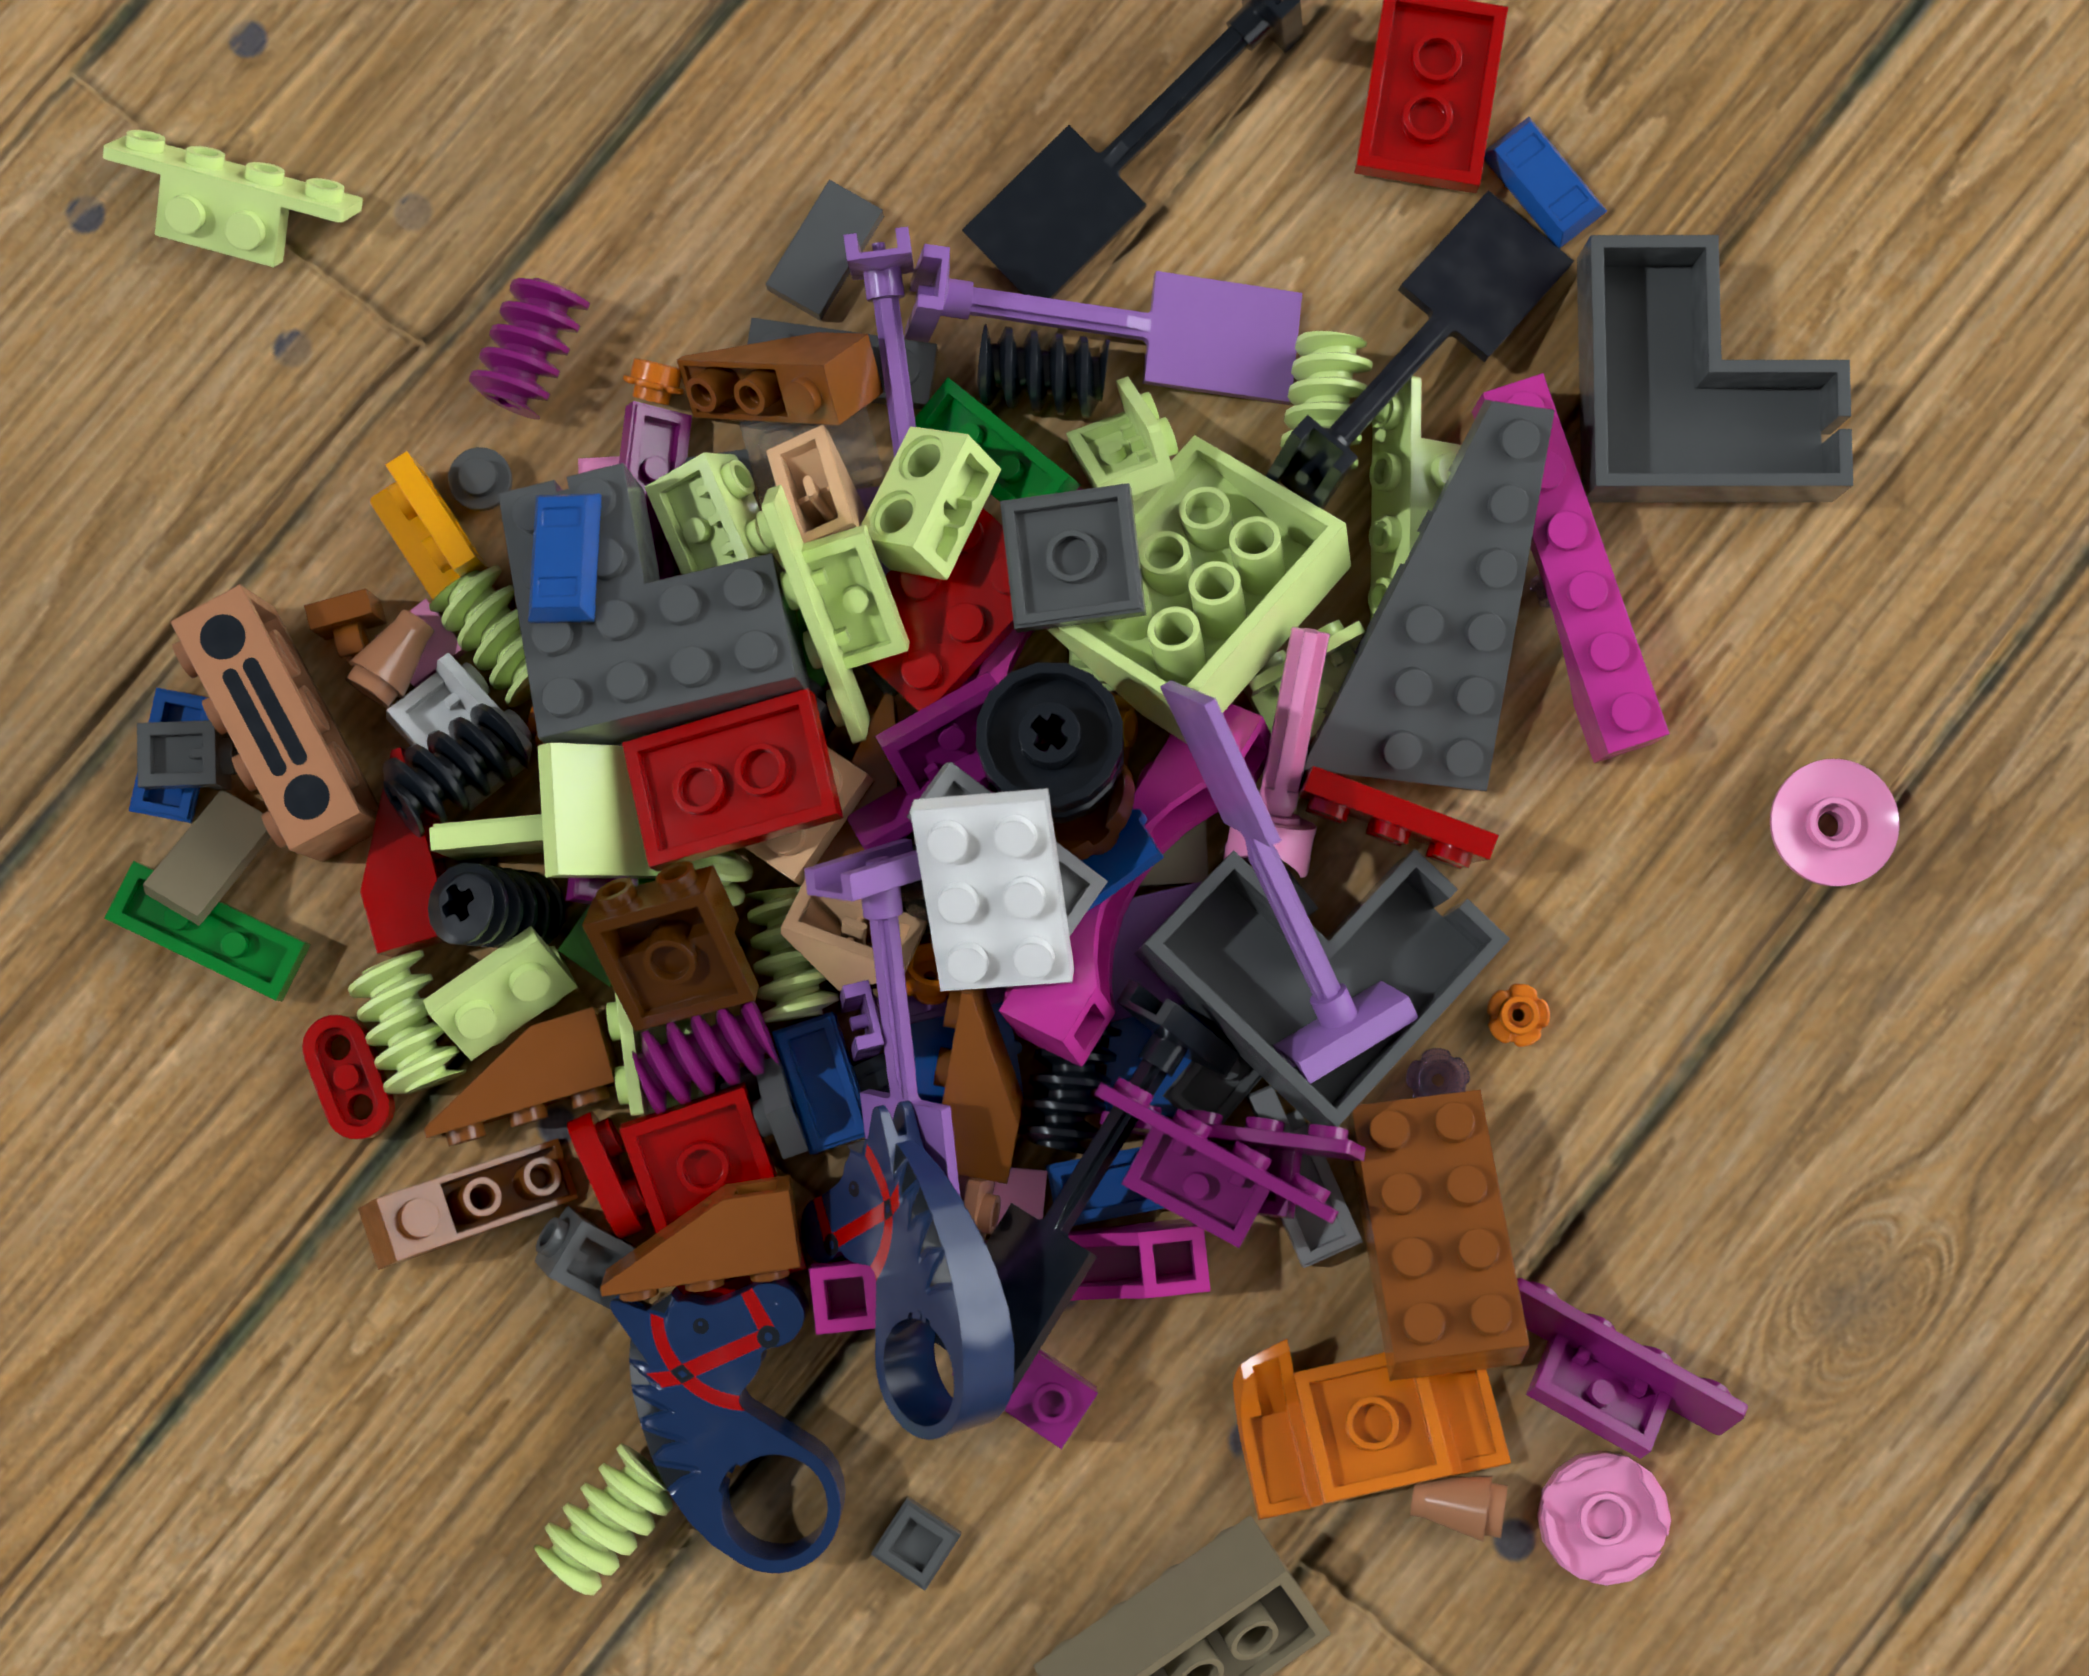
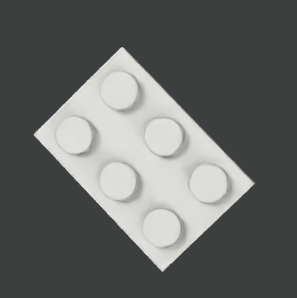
(993, 889)

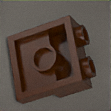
(670, 945)

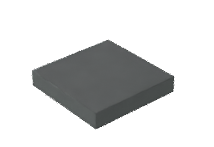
(1073, 558)

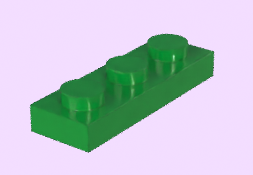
(1023, 467)
(224, 942)

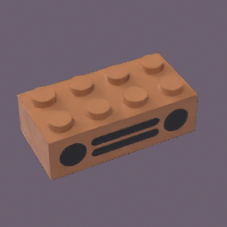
(277, 724)

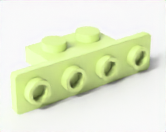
(226, 203)
(1405, 483)
(842, 602)

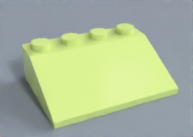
(1223, 582)

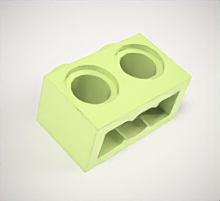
(929, 501)

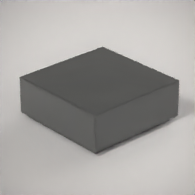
(916, 1543)

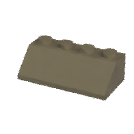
(1211, 1615)

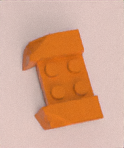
(1355, 1432)

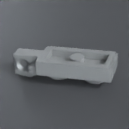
(1309, 1234)

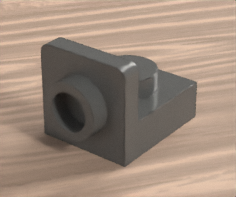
(184, 756)
(773, 1106)
(579, 1253)

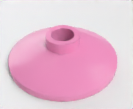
(1864, 817)

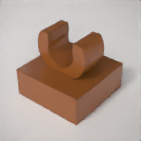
(346, 620)

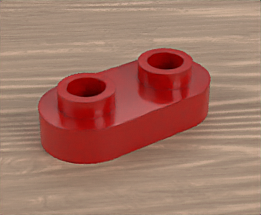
(346, 1079)
(597, 1148)

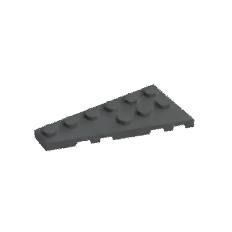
(1441, 642)

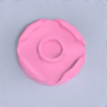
(1603, 1517)

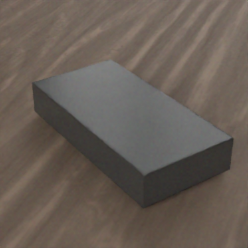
(816, 258)

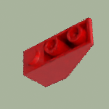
(399, 881)

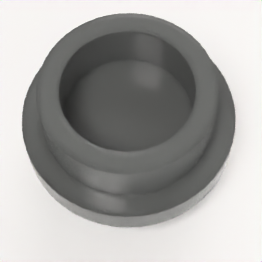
(478, 478)

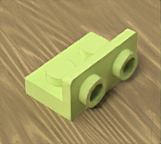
(709, 512)

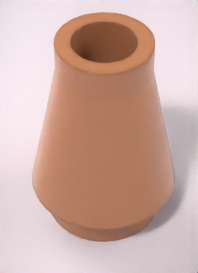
(390, 659)
(1462, 1504)

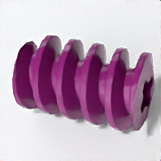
(526, 344)
(702, 1054)

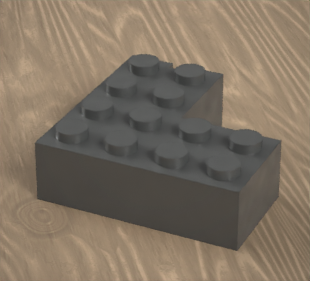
(1672, 415)
(656, 646)
(1242, 979)

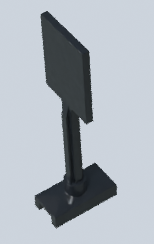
(1073, 197)
(1473, 290)
(1035, 1256)

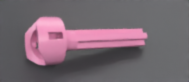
(1289, 749)

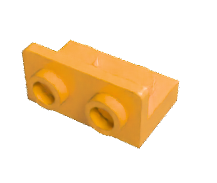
(424, 527)

